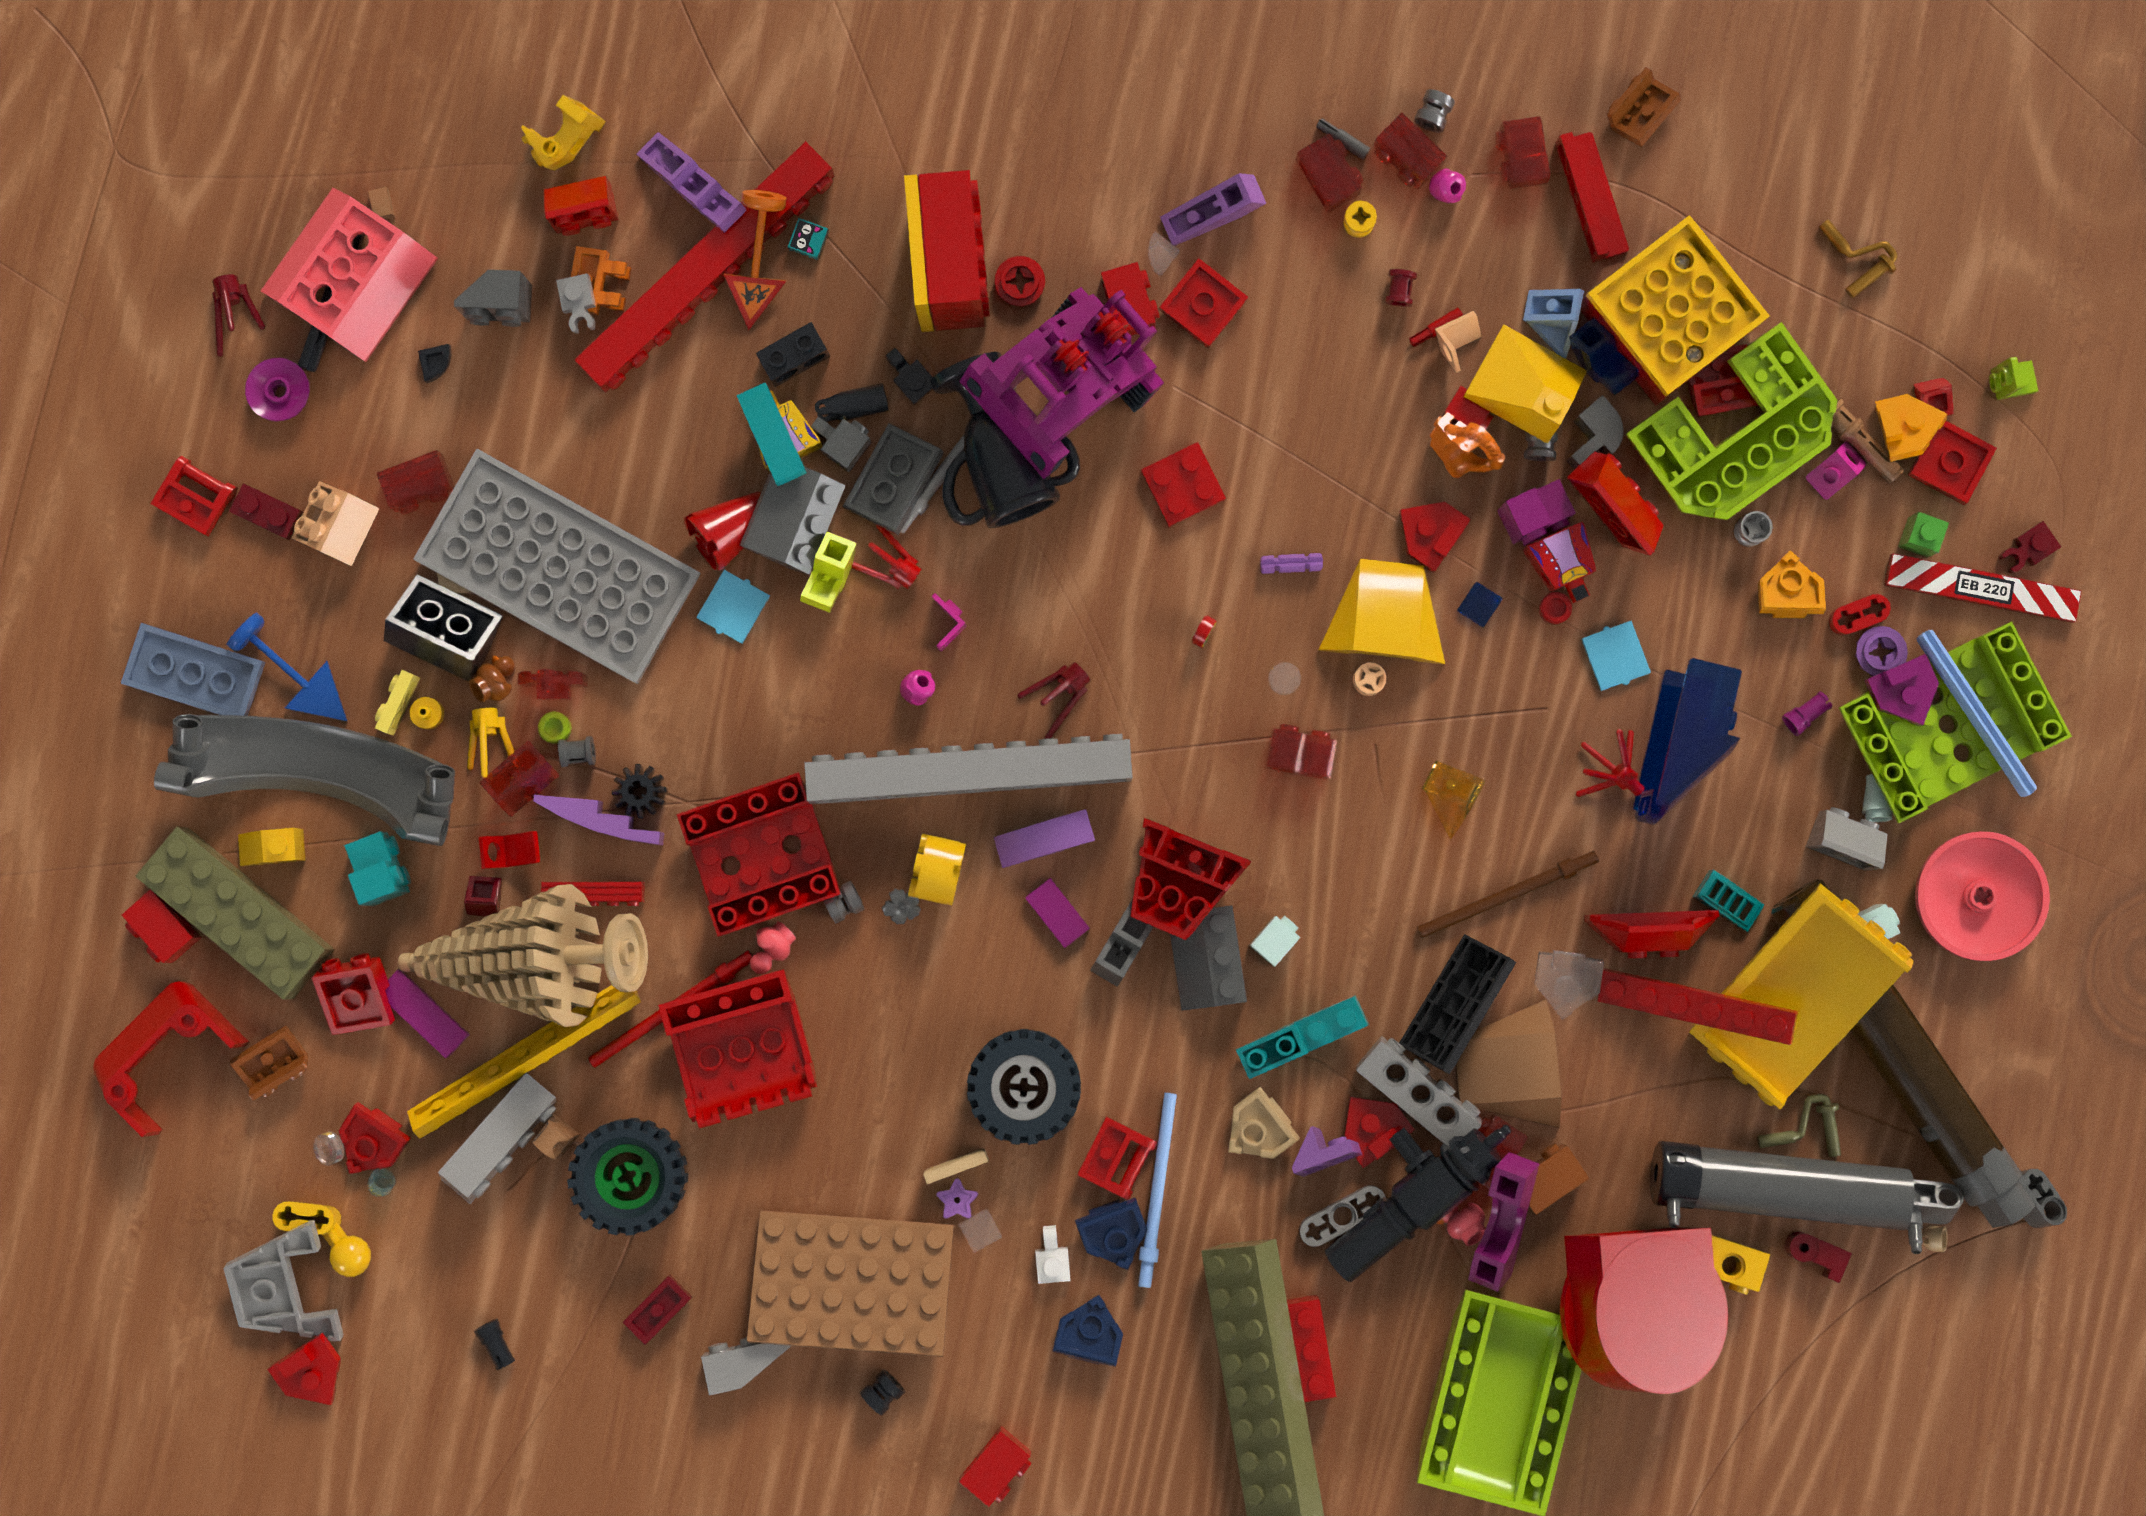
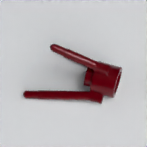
(227, 294)
(1071, 680)

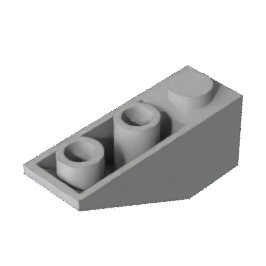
(735, 1366)

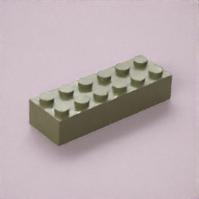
(235, 913)

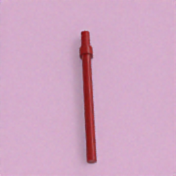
(723, 973)

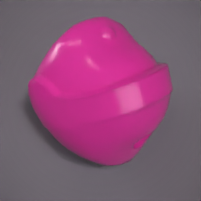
(1447, 186)
(917, 687)

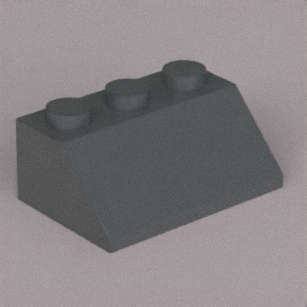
(793, 519)
(1210, 963)

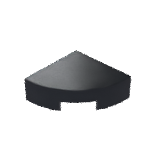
(435, 361)

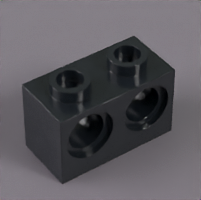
(793, 354)

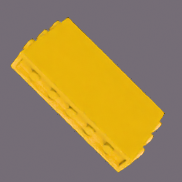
(1825, 968)

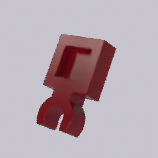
(2032, 545)

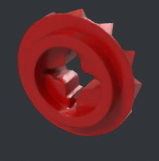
(1030, 270)

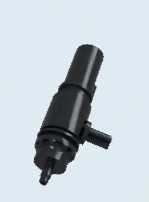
(1419, 1198)

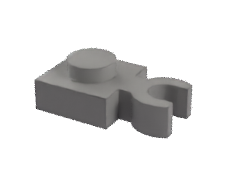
(575, 298)

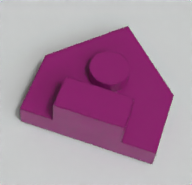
(1905, 690)

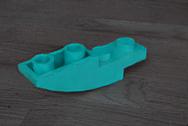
(1302, 1037)

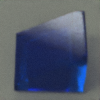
(1479, 604)

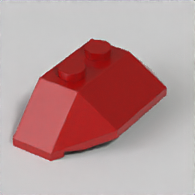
(1652, 930)

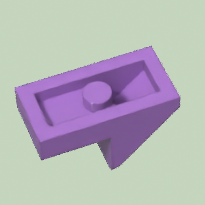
(1316, 1156)

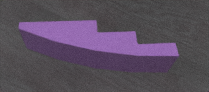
(691, 182)
(589, 815)

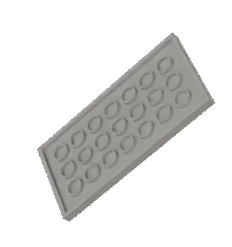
(557, 566)

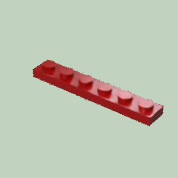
(1698, 1006)

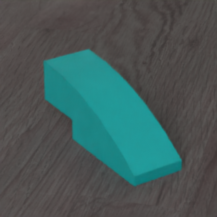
(771, 434)

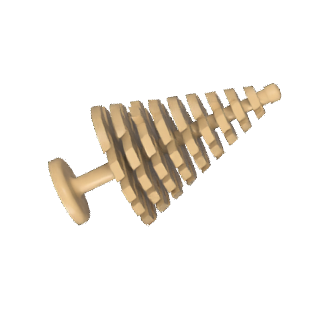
(532, 957)

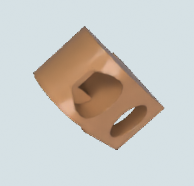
(555, 1137)

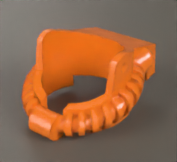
(1456, 443)

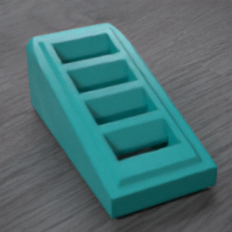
(1706, 887)

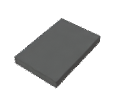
(893, 479)

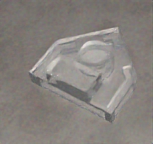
(1568, 979)

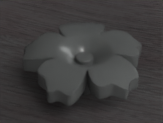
(901, 907)

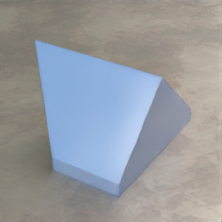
(1554, 316)

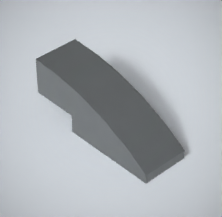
(1121, 948)

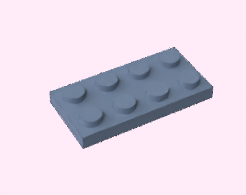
(192, 672)

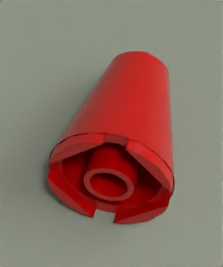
(721, 529)

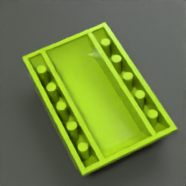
(1500, 1405)

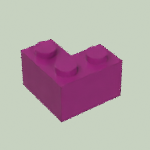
(1535, 511)

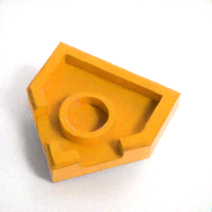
(1908, 425)
(1791, 590)

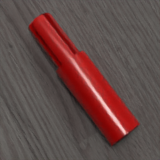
(1429, 331)

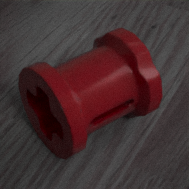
(1400, 287)

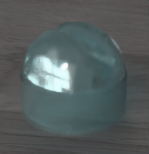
(381, 1182)

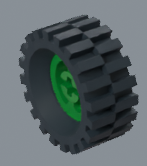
(598, 1193)

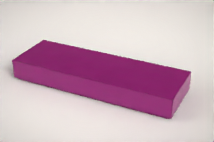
(424, 1014)

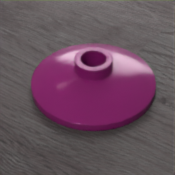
(262, 388)

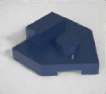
(1113, 1231)
(1089, 1334)

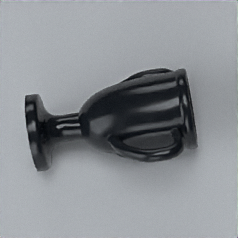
(1000, 474)

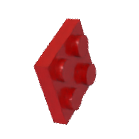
(1203, 303)
(1953, 462)
(1183, 484)

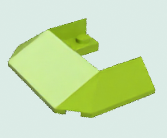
(1758, 455)

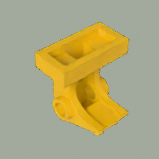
(564, 146)

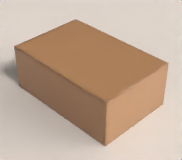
(381, 202)

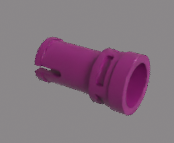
(1801, 718)

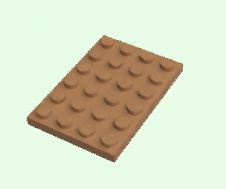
(850, 1283)

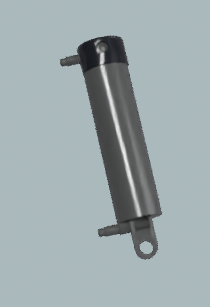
(1798, 1189)

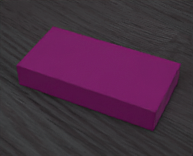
(1057, 913)

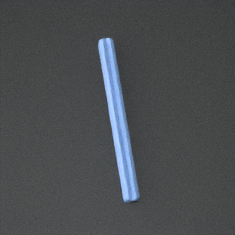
(1976, 713)

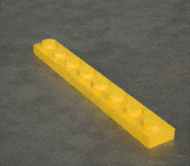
(516, 1062)

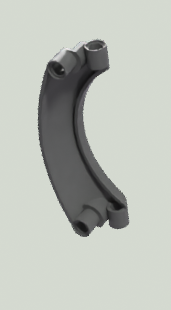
(276, 753)

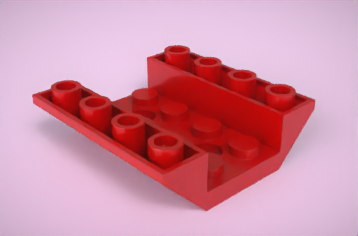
(753, 831)

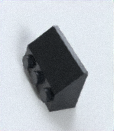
(442, 627)

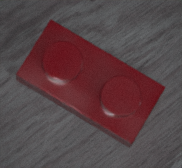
(265, 511)
(657, 1309)

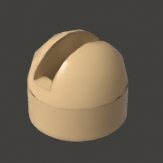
(1937, 1238)

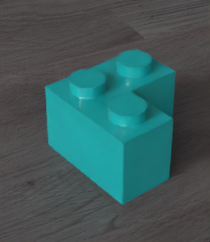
(377, 869)

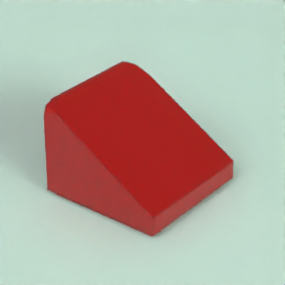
(1936, 393)

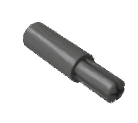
(1349, 142)

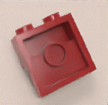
(353, 994)

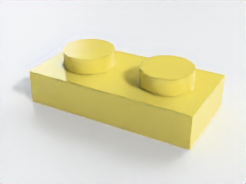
(401, 691)

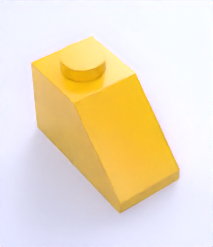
(271, 846)

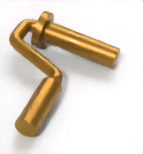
(1886, 263)

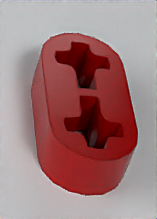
(1861, 621)

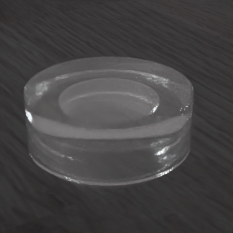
(1284, 678)
(328, 1148)

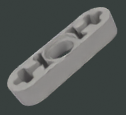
(1316, 1218)

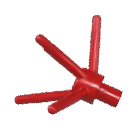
(1621, 775)

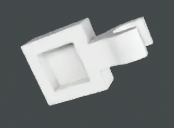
(1052, 1261)

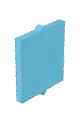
(733, 606)
(1616, 655)

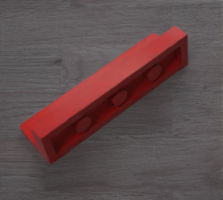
(1591, 196)

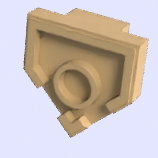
(1260, 1127)

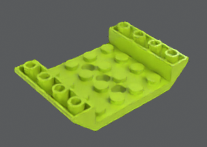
(1918, 762)

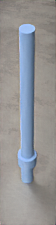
(1149, 1253)

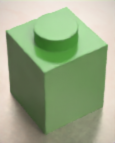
(1923, 534)

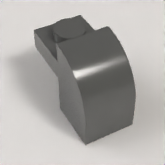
(1602, 427)

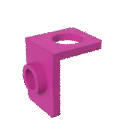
(1836, 471)
(954, 612)

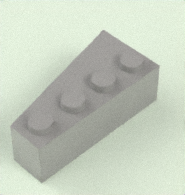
(497, 1138)

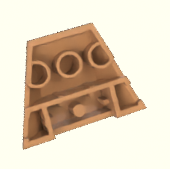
(1514, 1067)

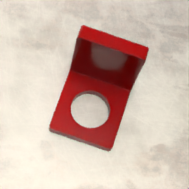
(511, 850)

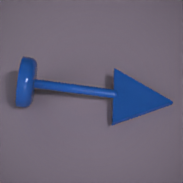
(318, 694)

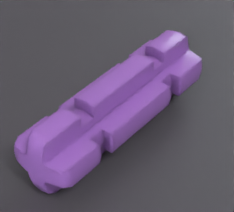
(1291, 563)

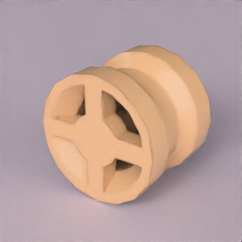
(1374, 676)

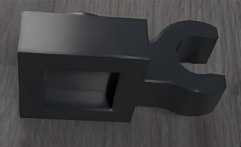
(912, 379)

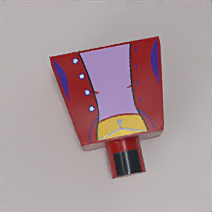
(1564, 560)

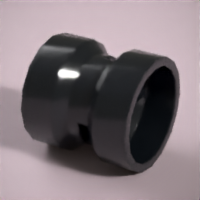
(882, 1392)

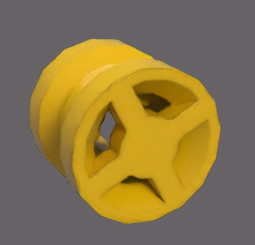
(1359, 226)

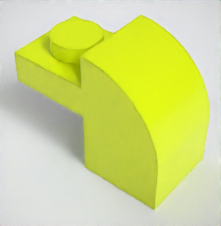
(829, 572)

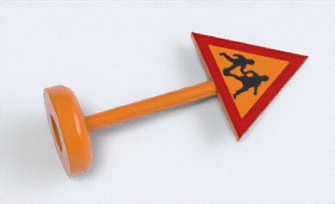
(756, 293)

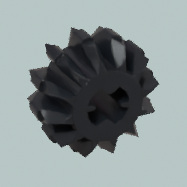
(633, 800)

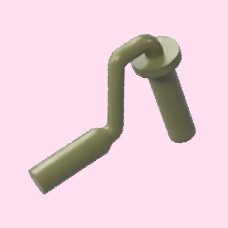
(1829, 1121)

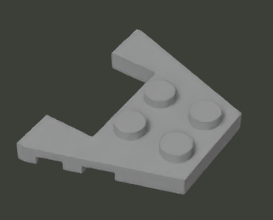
(267, 1292)

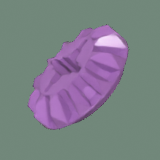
(1889, 640)

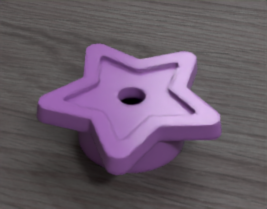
(966, 1198)

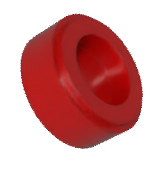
(1555, 608)
(1204, 631)

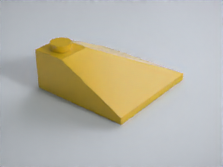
(1525, 384)

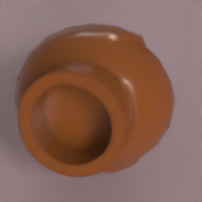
(491, 681)

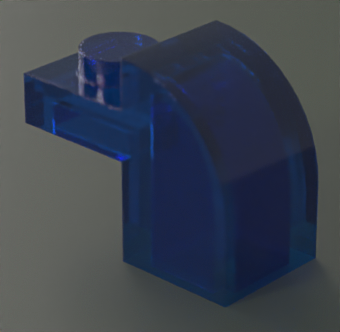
(1599, 355)

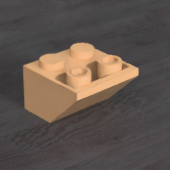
(334, 523)

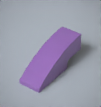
(1044, 838)

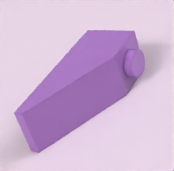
(1213, 208)

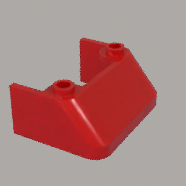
(176, 1008)

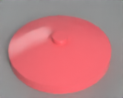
(1982, 896)

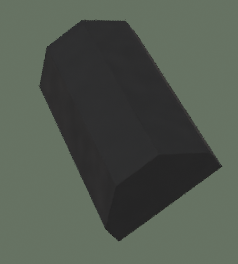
(1457, 1003)

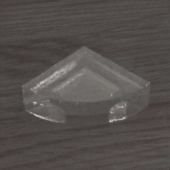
(1161, 253)

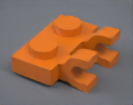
(597, 266)

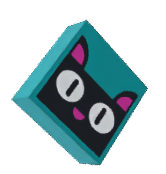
(808, 239)

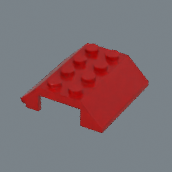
(740, 1048)

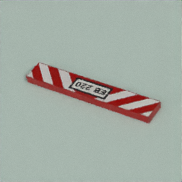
(1982, 588)

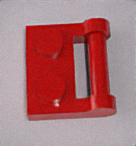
(187, 504)
(1107, 1153)

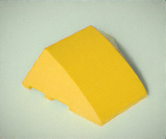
(1386, 614)

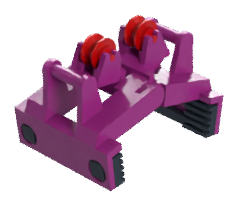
(1079, 353)

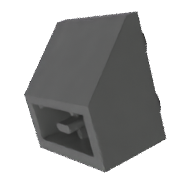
(497, 297)

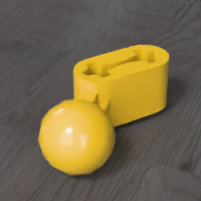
(348, 1253)

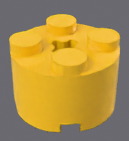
(937, 869)

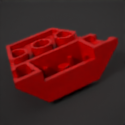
(1180, 879)

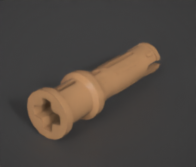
(1852, 430)

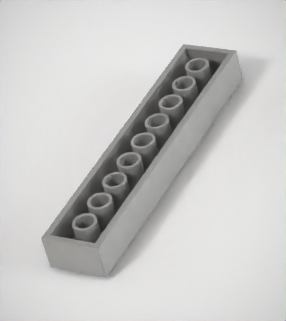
(968, 771)

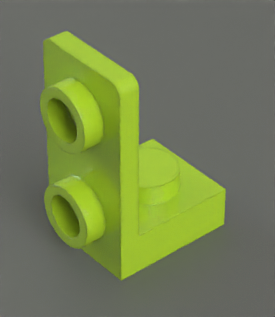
(2013, 379)

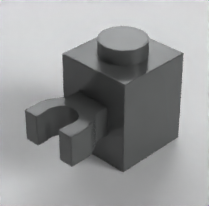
(843, 444)

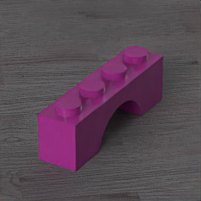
(1511, 1197)

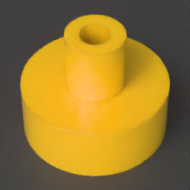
(433, 716)

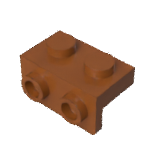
(1642, 108)
(271, 1063)

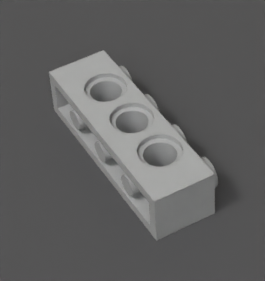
(1399, 1090)

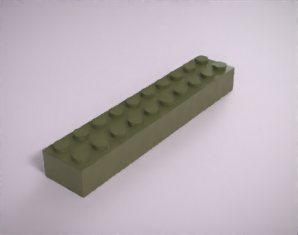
(1262, 1379)

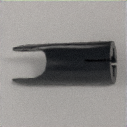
(854, 403)

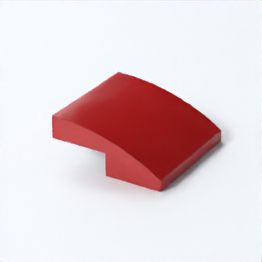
(1719, 388)

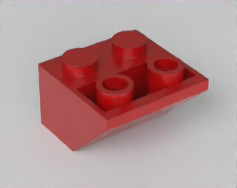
(580, 206)

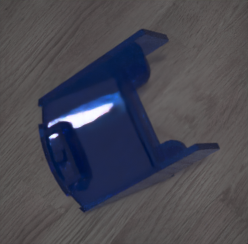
(1687, 735)

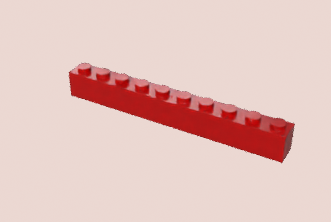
(700, 273)

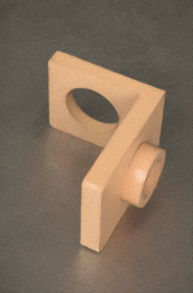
(1457, 334)

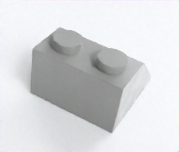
(1848, 840)

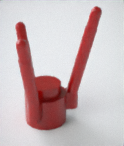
(903, 571)

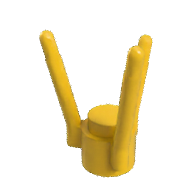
(484, 724)

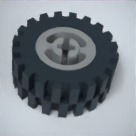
(1026, 1050)

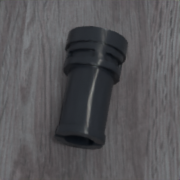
(491, 1336)

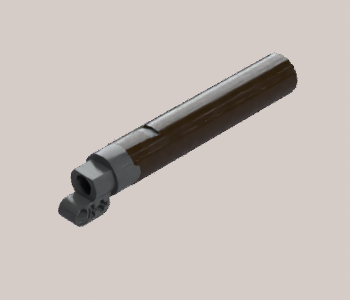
(1944, 1109)

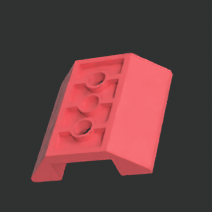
(366, 284)

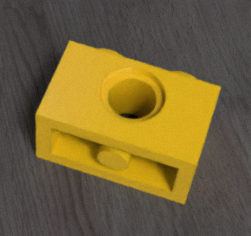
(1749, 1264)

